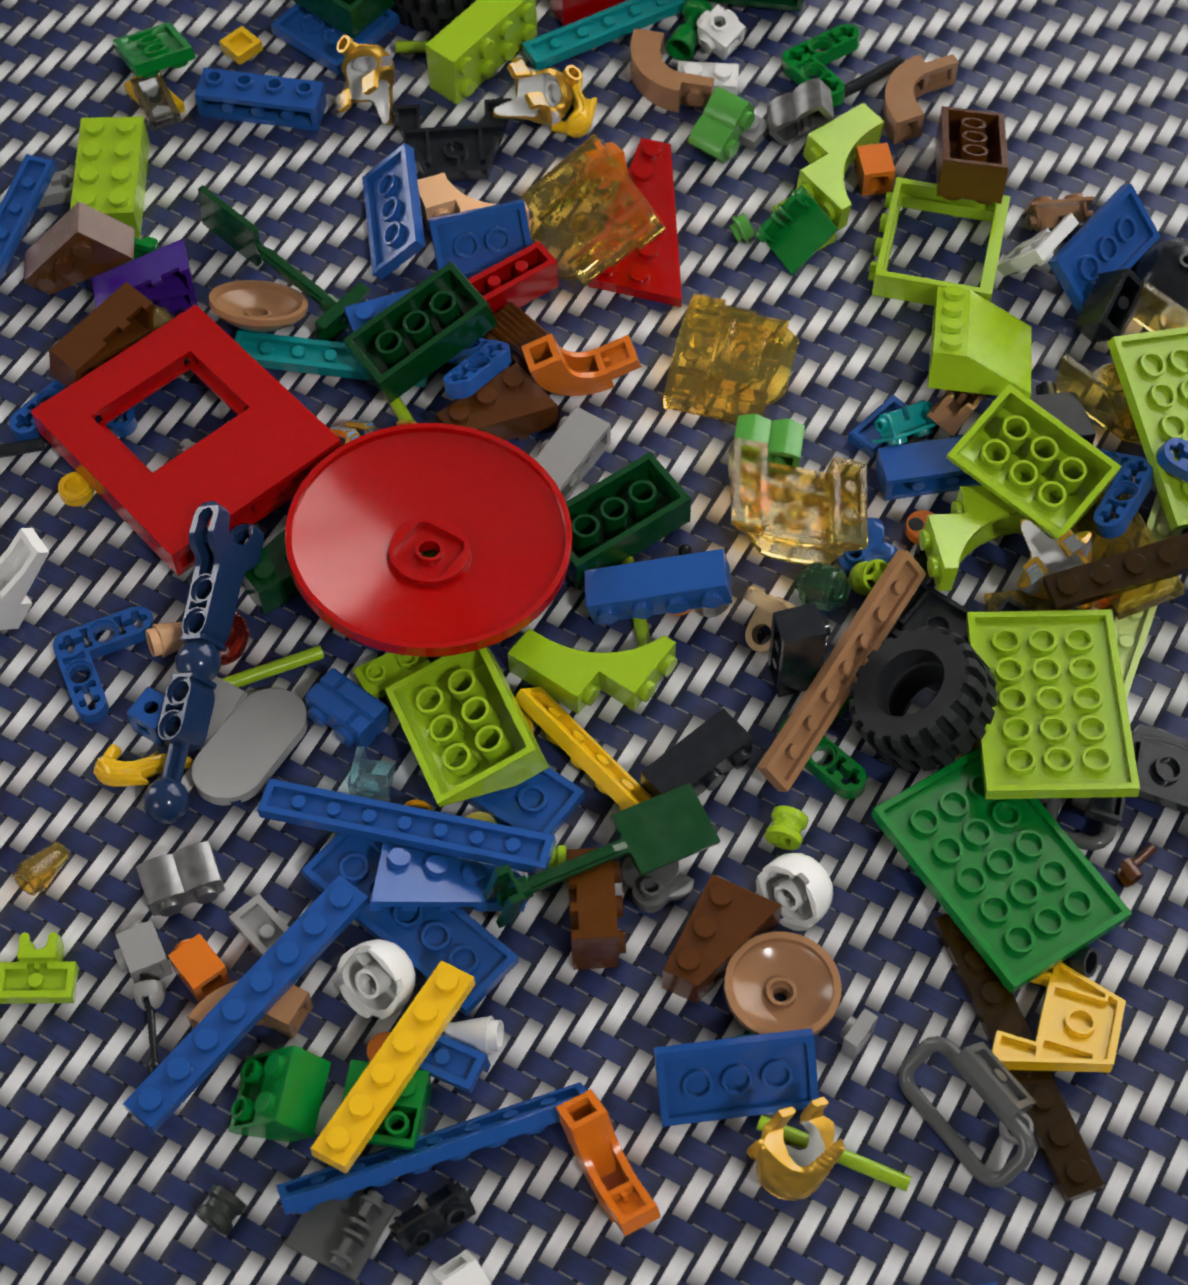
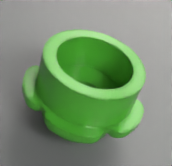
(742, 228)

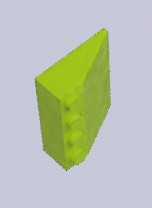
(977, 345)
(1034, 462)
(466, 727)

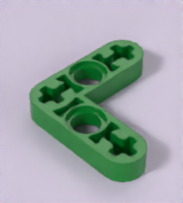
(804, 61)
(847, 768)

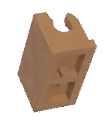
(954, 409)

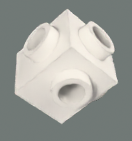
(720, 31)

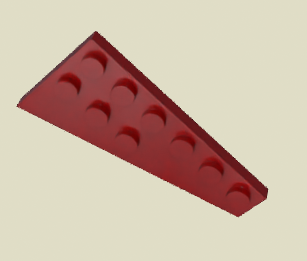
(655, 269)

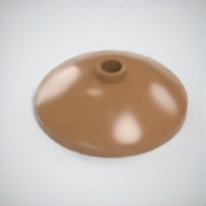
(258, 305)
(786, 966)

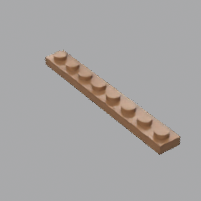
(834, 680)

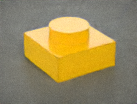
(241, 45)

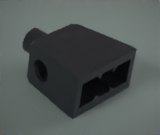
(1066, 408)

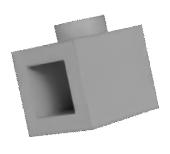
(142, 952)

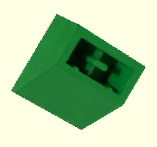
(280, 1095)
(407, 1116)

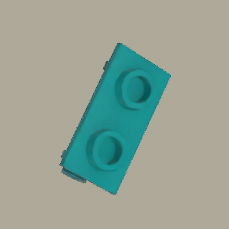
(895, 428)

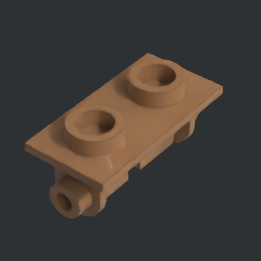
(1046, 211)

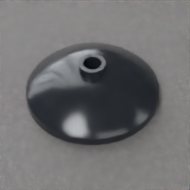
(1167, 269)

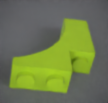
(830, 154)
(973, 520)
(578, 676)

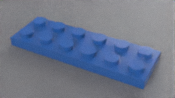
(423, 934)

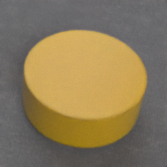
(74, 490)

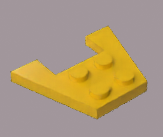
(1074, 1031)

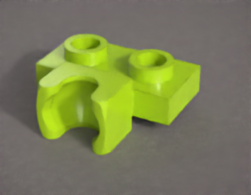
(386, 671)
(39, 974)

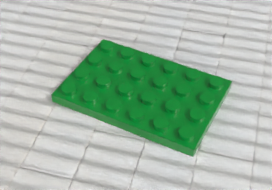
(1000, 871)

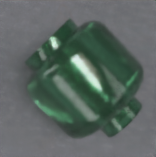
(823, 585)

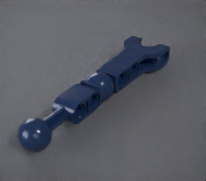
(206, 626)

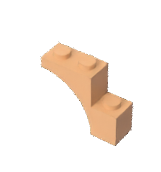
(441, 198)

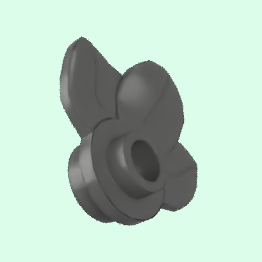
(656, 888)

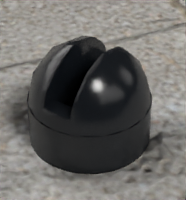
(1084, 961)

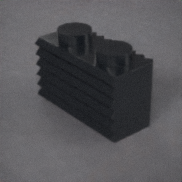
(1109, 305)

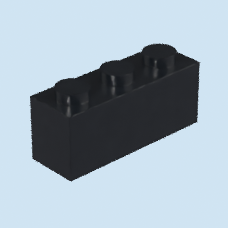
(797, 648)
(700, 757)

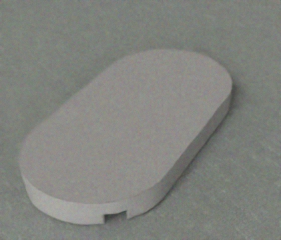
(249, 746)

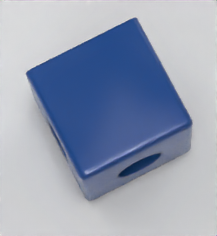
(140, 716)

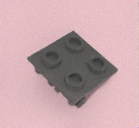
(342, 1232)

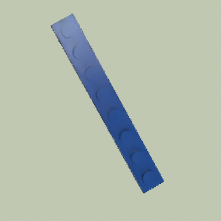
(407, 826)
(245, 1004)
(449, 1143)

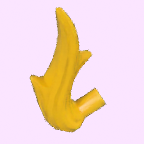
(582, 117)
(129, 773)

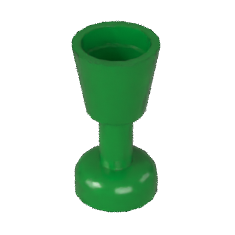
(683, 40)

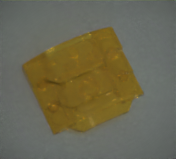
(590, 212)
(728, 361)
(797, 510)

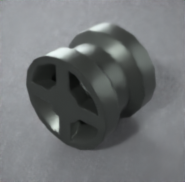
(221, 1210)

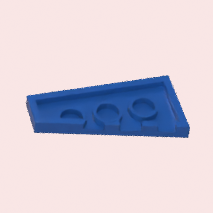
(432, 880)

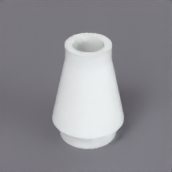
(478, 1033)

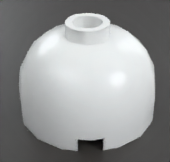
(799, 886)
(376, 978)

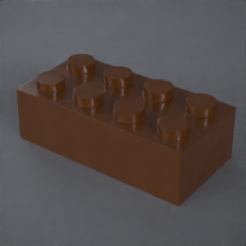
(971, 155)

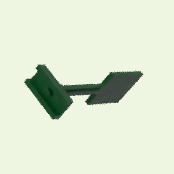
(245, 239)
(649, 832)

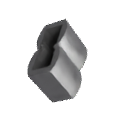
(800, 111)
(180, 879)

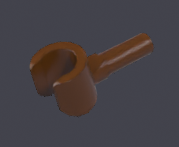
(1129, 872)

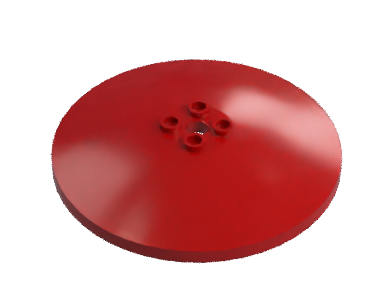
(420, 489)

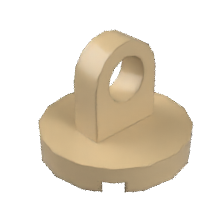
(762, 615)

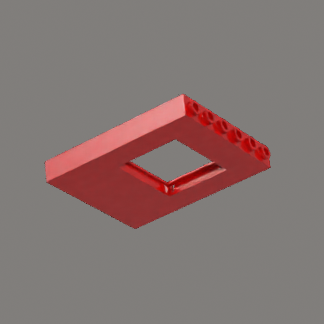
(243, 465)

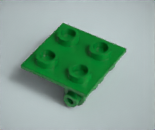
(796, 230)

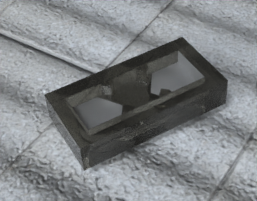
(156, 101)

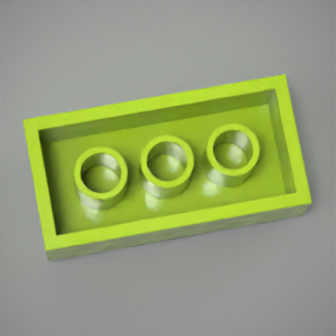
(478, 45)
(113, 167)

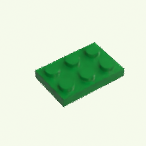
(154, 50)

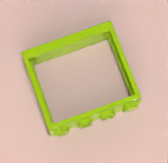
(924, 197)

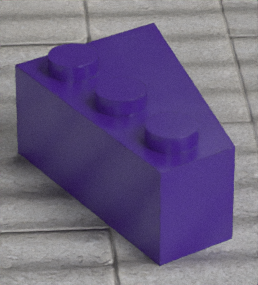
(159, 275)

